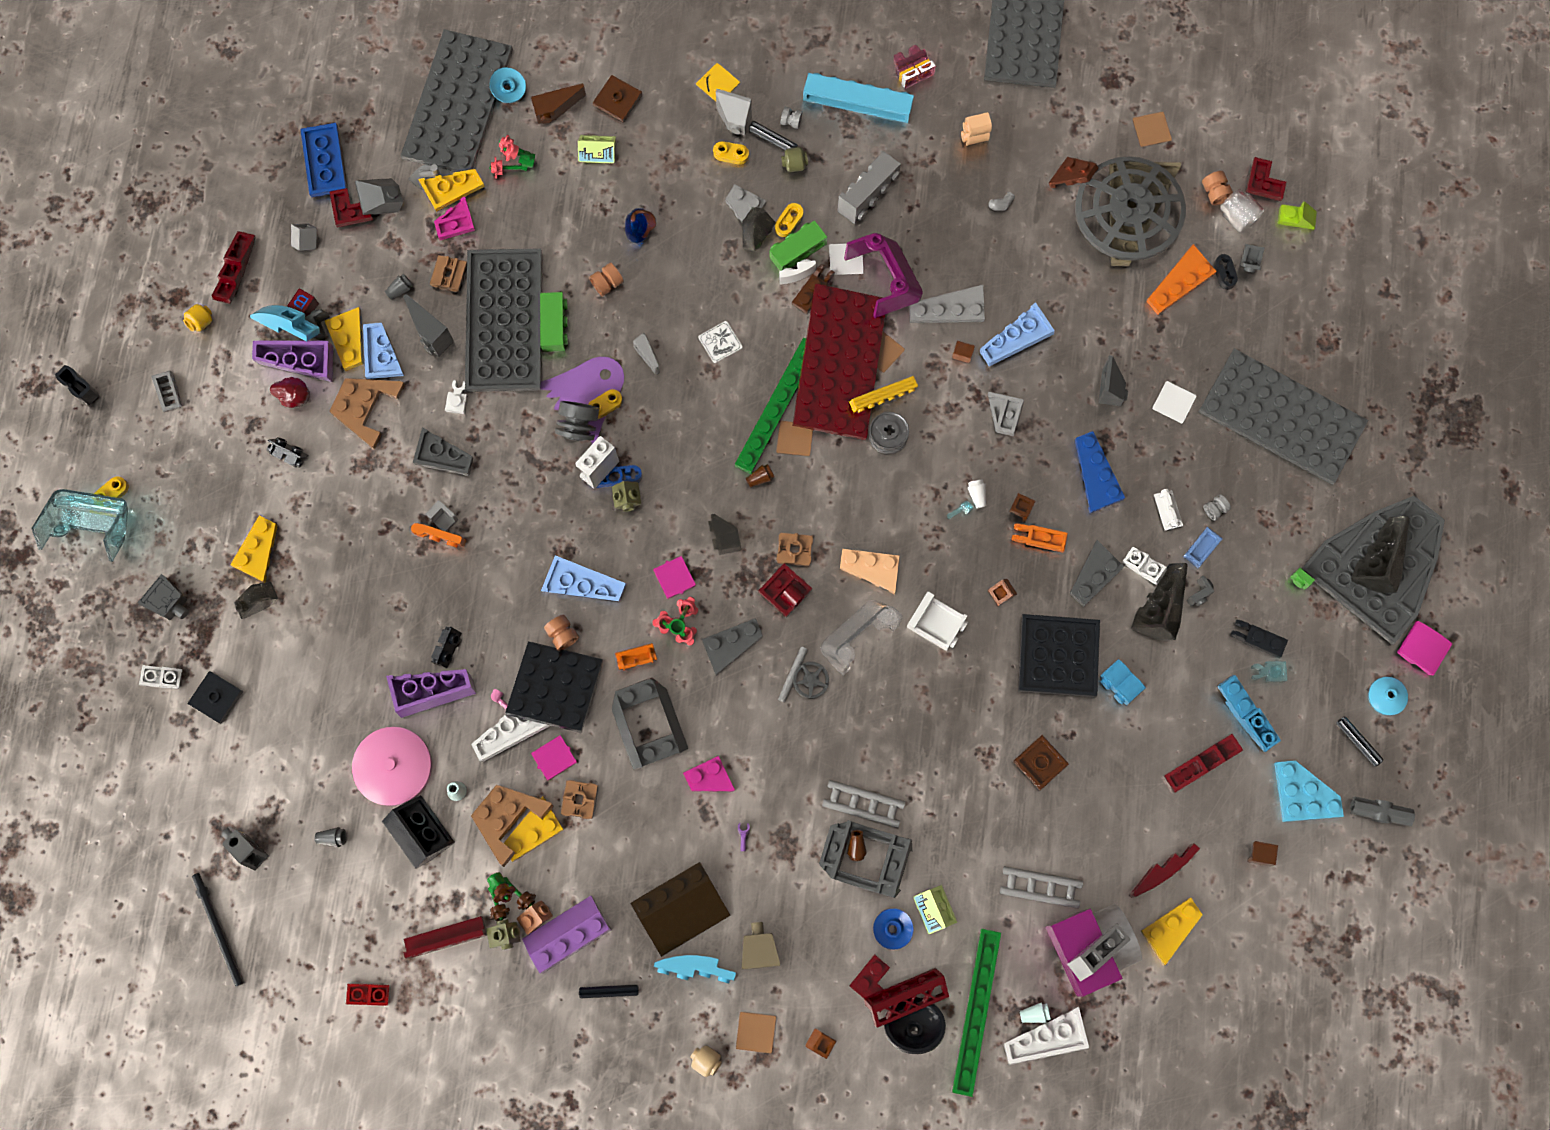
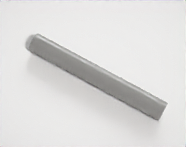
(789, 682)

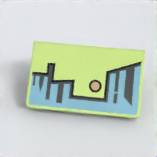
(596, 149)
(935, 909)

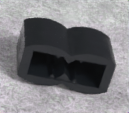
(76, 385)

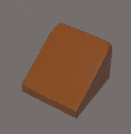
(963, 351)
(1002, 591)
(820, 1043)

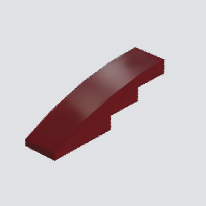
(234, 267)
(1203, 762)
(1158, 874)

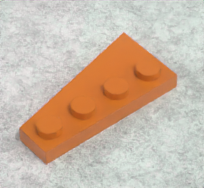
(1186, 276)

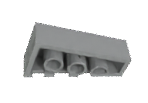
(868, 187)

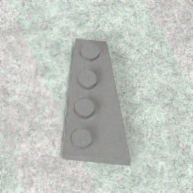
(957, 306)

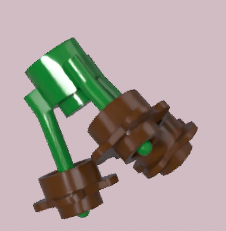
(502, 890)

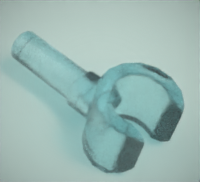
(966, 507)

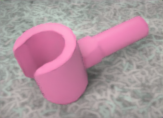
(496, 696)

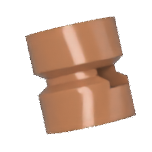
(1216, 186)
(606, 279)
(559, 630)

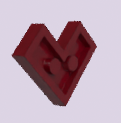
(1261, 184)
(344, 211)
(867, 980)

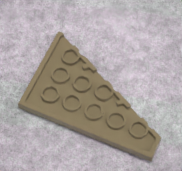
(1132, 246)

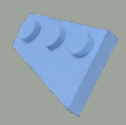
(378, 353)

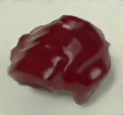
(290, 392)

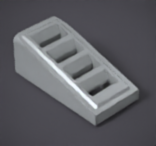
(644, 349)
(163, 376)

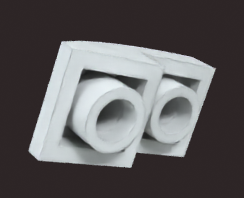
(804, 269)
(1144, 565)
(160, 677)

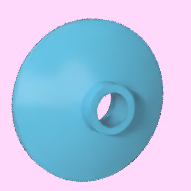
(508, 77)
(1382, 702)

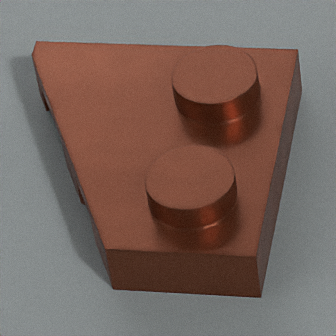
(1073, 172)

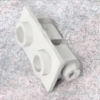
(1168, 509)

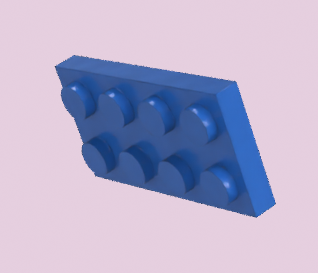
(323, 159)

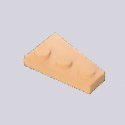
(871, 566)

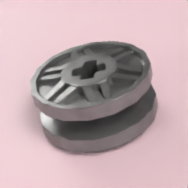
(878, 433)

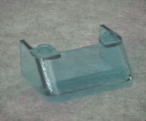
(86, 512)

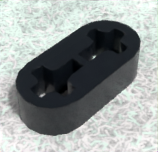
(1229, 270)

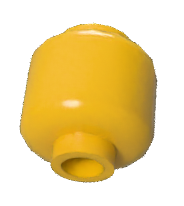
(197, 317)

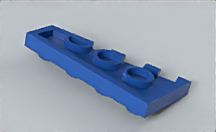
(1098, 477)

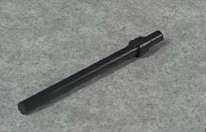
(202, 893)

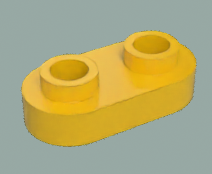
(730, 153)
(789, 221)
(606, 405)
(109, 490)

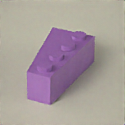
(299, 357)
(428, 690)

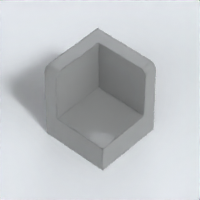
(303, 236)
(442, 516)

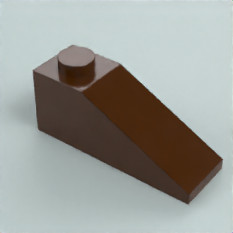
(553, 104)

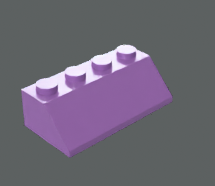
(566, 934)

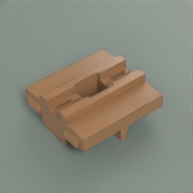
(457, 270)
(800, 558)
(569, 798)

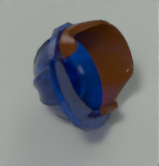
(639, 225)

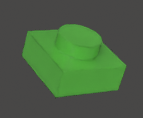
(1302, 579)

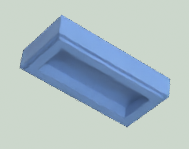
(1202, 547)

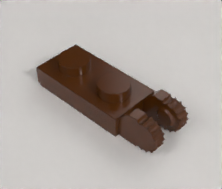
(804, 297)

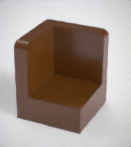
(1022, 506)
(1264, 854)

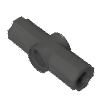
(1382, 811)

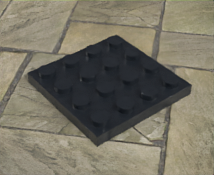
(1059, 655)
(554, 687)

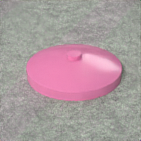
(392, 766)

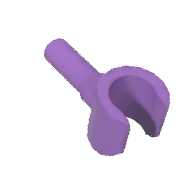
(743, 836)

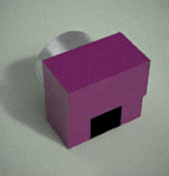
(1083, 928)

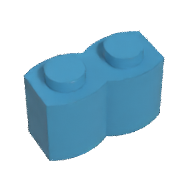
(1122, 682)

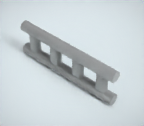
(852, 808)
(1032, 895)

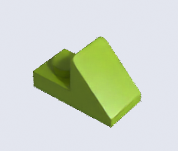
(1297, 216)

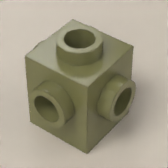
(626, 495)
(503, 935)

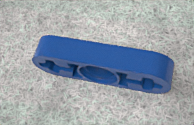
(627, 469)

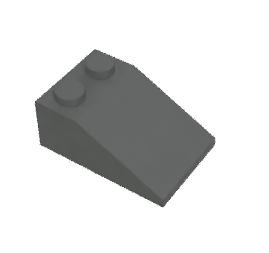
(433, 333)

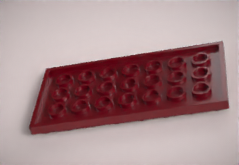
(838, 362)

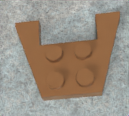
(356, 402)
(500, 812)

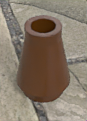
(761, 475)
(857, 847)

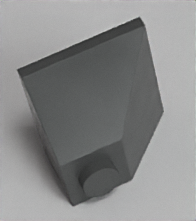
(379, 196)
(1112, 384)

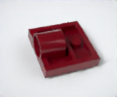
(785, 590)

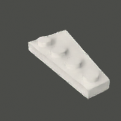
(504, 735)
(1054, 1038)

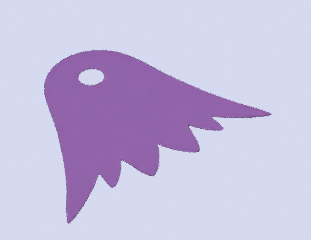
(585, 384)

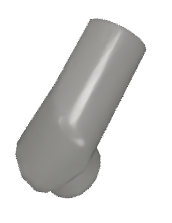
(1001, 204)

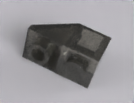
(755, 228)
(726, 535)
(255, 599)

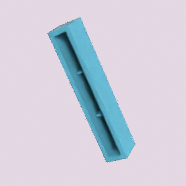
(858, 97)

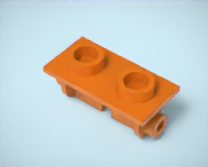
(636, 656)

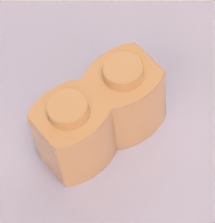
(976, 129)

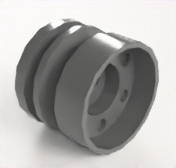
(577, 420)

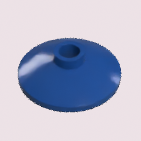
(900, 921)

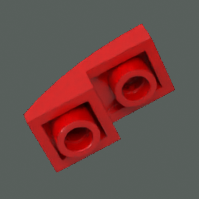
(367, 994)

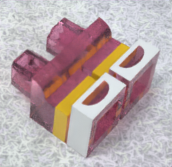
(913, 68)

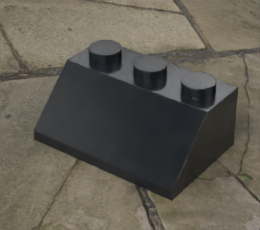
(417, 831)

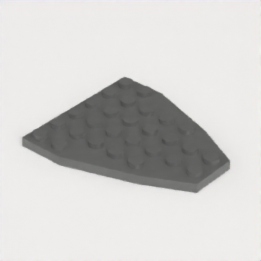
(1383, 612)

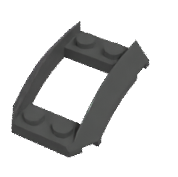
(658, 748)
(893, 865)

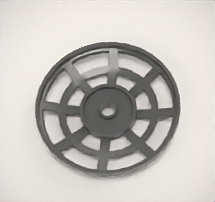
(1130, 216)

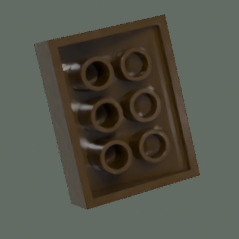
(680, 909)

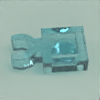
(1273, 671)

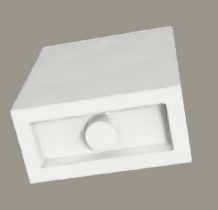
(597, 462)
(937, 622)

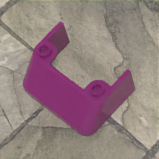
(904, 287)

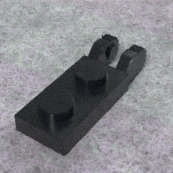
(1260, 639)

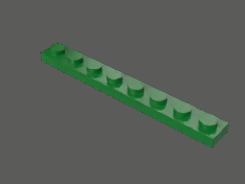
(772, 413)
(976, 1012)

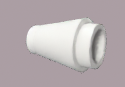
(978, 493)

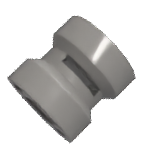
(791, 117)
(1217, 507)

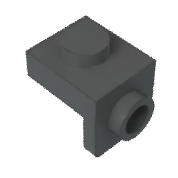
(1252, 258)
(316, 318)
(1201, 597)

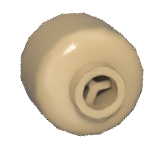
(706, 1061)

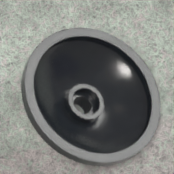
(928, 1024)

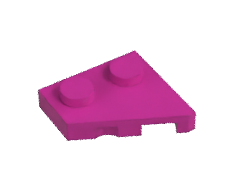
(455, 221)
(709, 777)

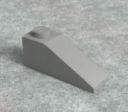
(1098, 952)

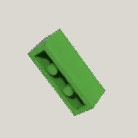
(798, 246)
(553, 322)

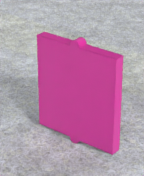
(674, 577)
(554, 757)

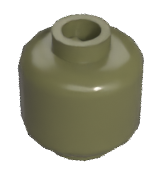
(795, 159)

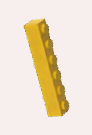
(885, 393)

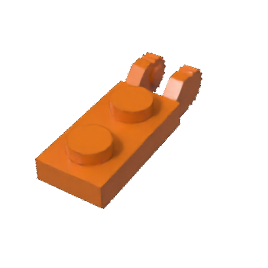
(437, 535)
(1041, 537)

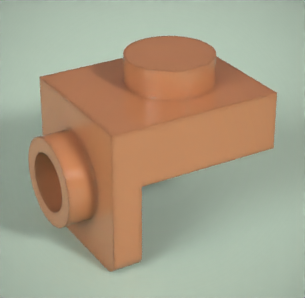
(534, 917)

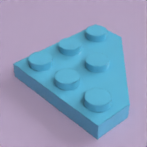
(1304, 795)

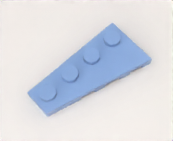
(1025, 331)
(576, 580)

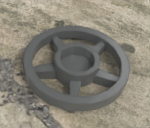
(811, 679)

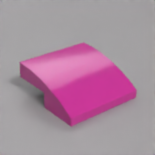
(1424, 648)

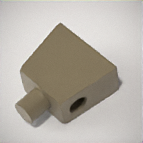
(759, 949)

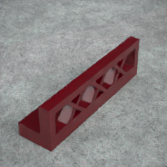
(444, 937)
(906, 992)

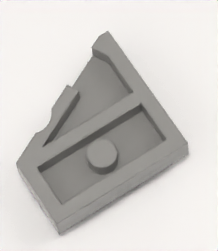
(742, 201)
(1005, 412)

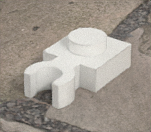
(456, 401)

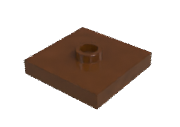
(617, 98)
(1041, 762)

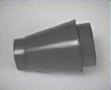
(398, 286)
(331, 837)

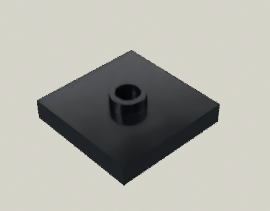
(215, 697)

